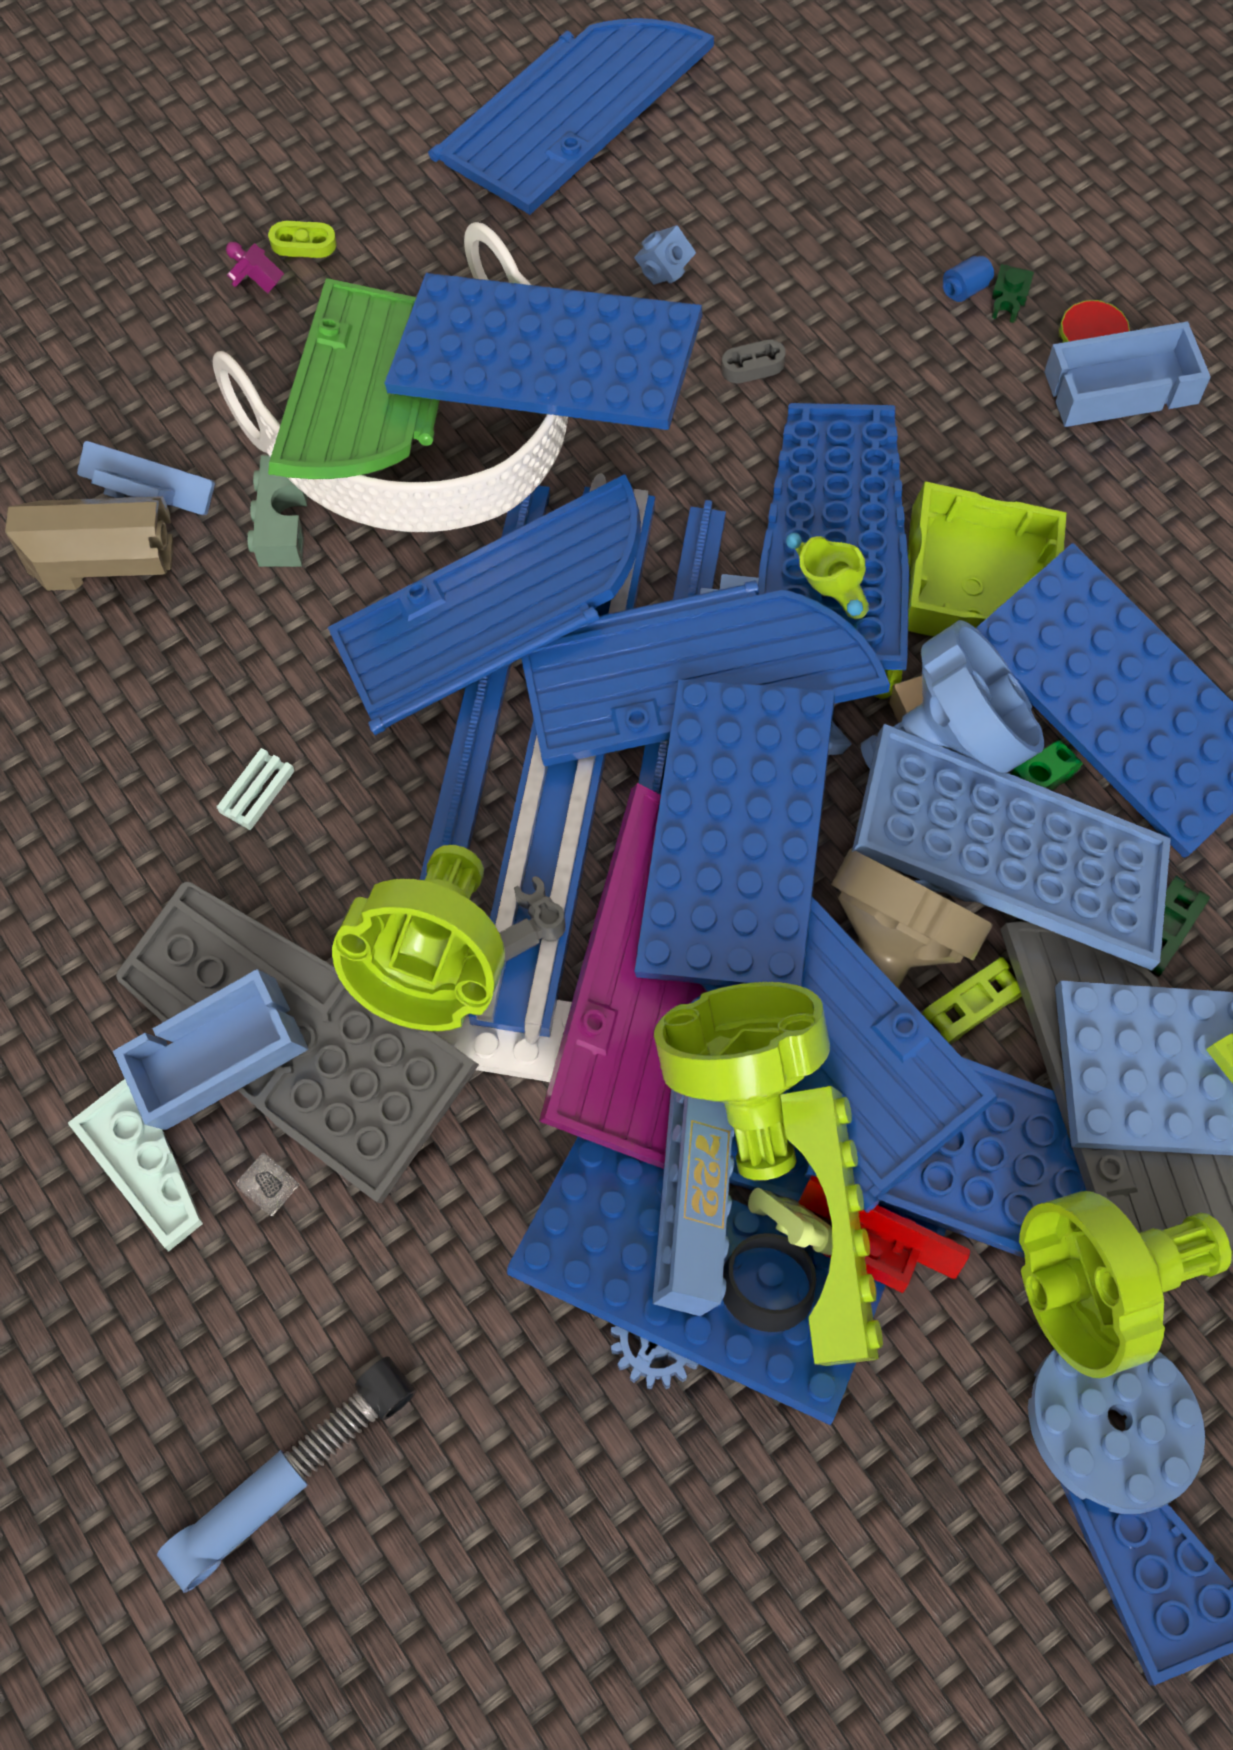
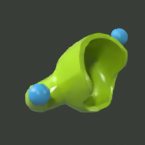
(833, 571)

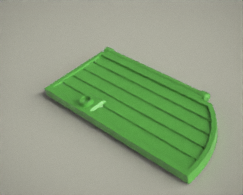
(338, 407)

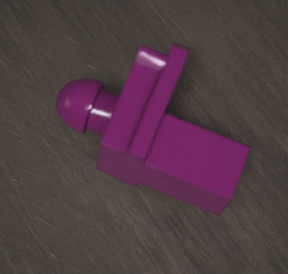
(254, 265)

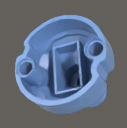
(970, 703)

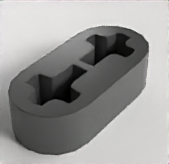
(753, 361)

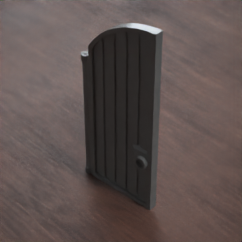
(1145, 1185)

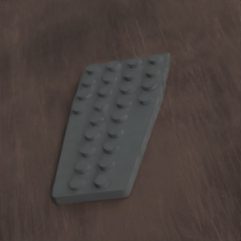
(364, 1086)

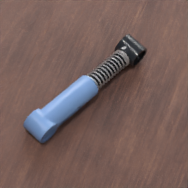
(200, 1547)

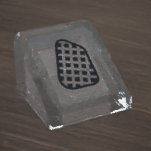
(267, 1184)

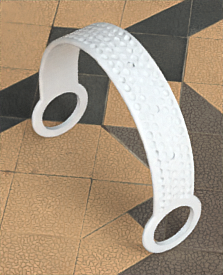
(416, 504)

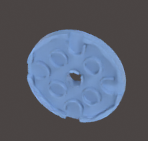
(1117, 1468)

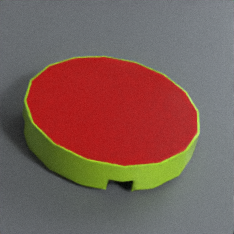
(1092, 320)

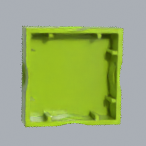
(971, 535)

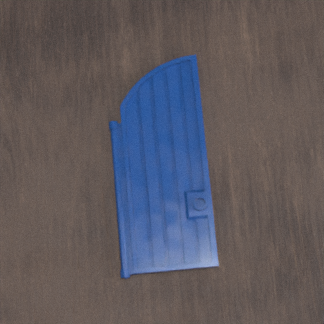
(569, 106)
(491, 605)
(619, 676)
(892, 1065)

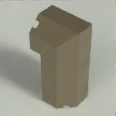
(90, 538)

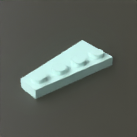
(139, 1164)

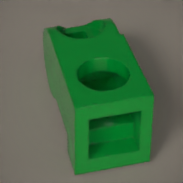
(1050, 767)

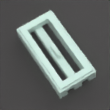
(243, 782)

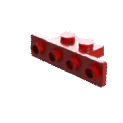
(895, 1242)

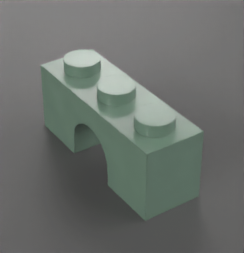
(275, 537)

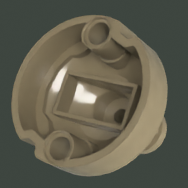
(903, 921)

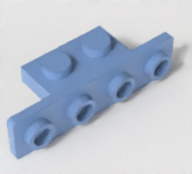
(134, 476)

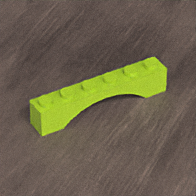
(843, 1316)

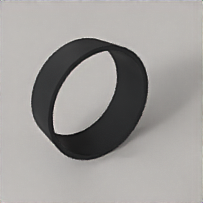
(759, 1317)

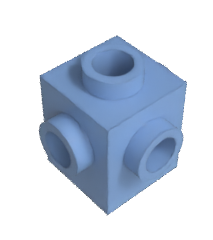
(664, 255)

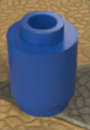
(967, 278)

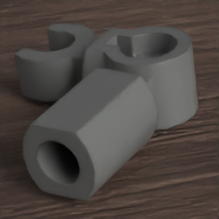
(546, 921)

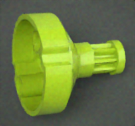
(422, 946)
(745, 1051)
(1104, 1283)

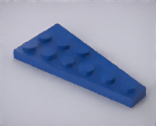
(1162, 1585)

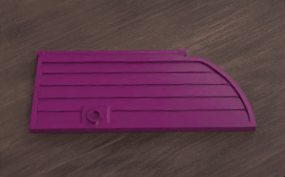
(608, 1064)

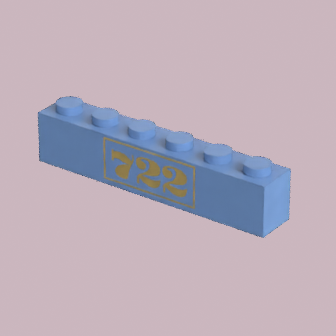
(694, 1206)

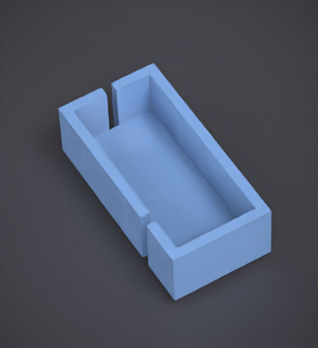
(1126, 374)
(213, 1050)

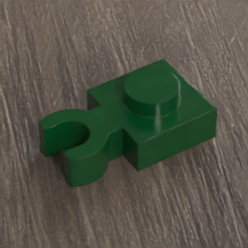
(1011, 290)

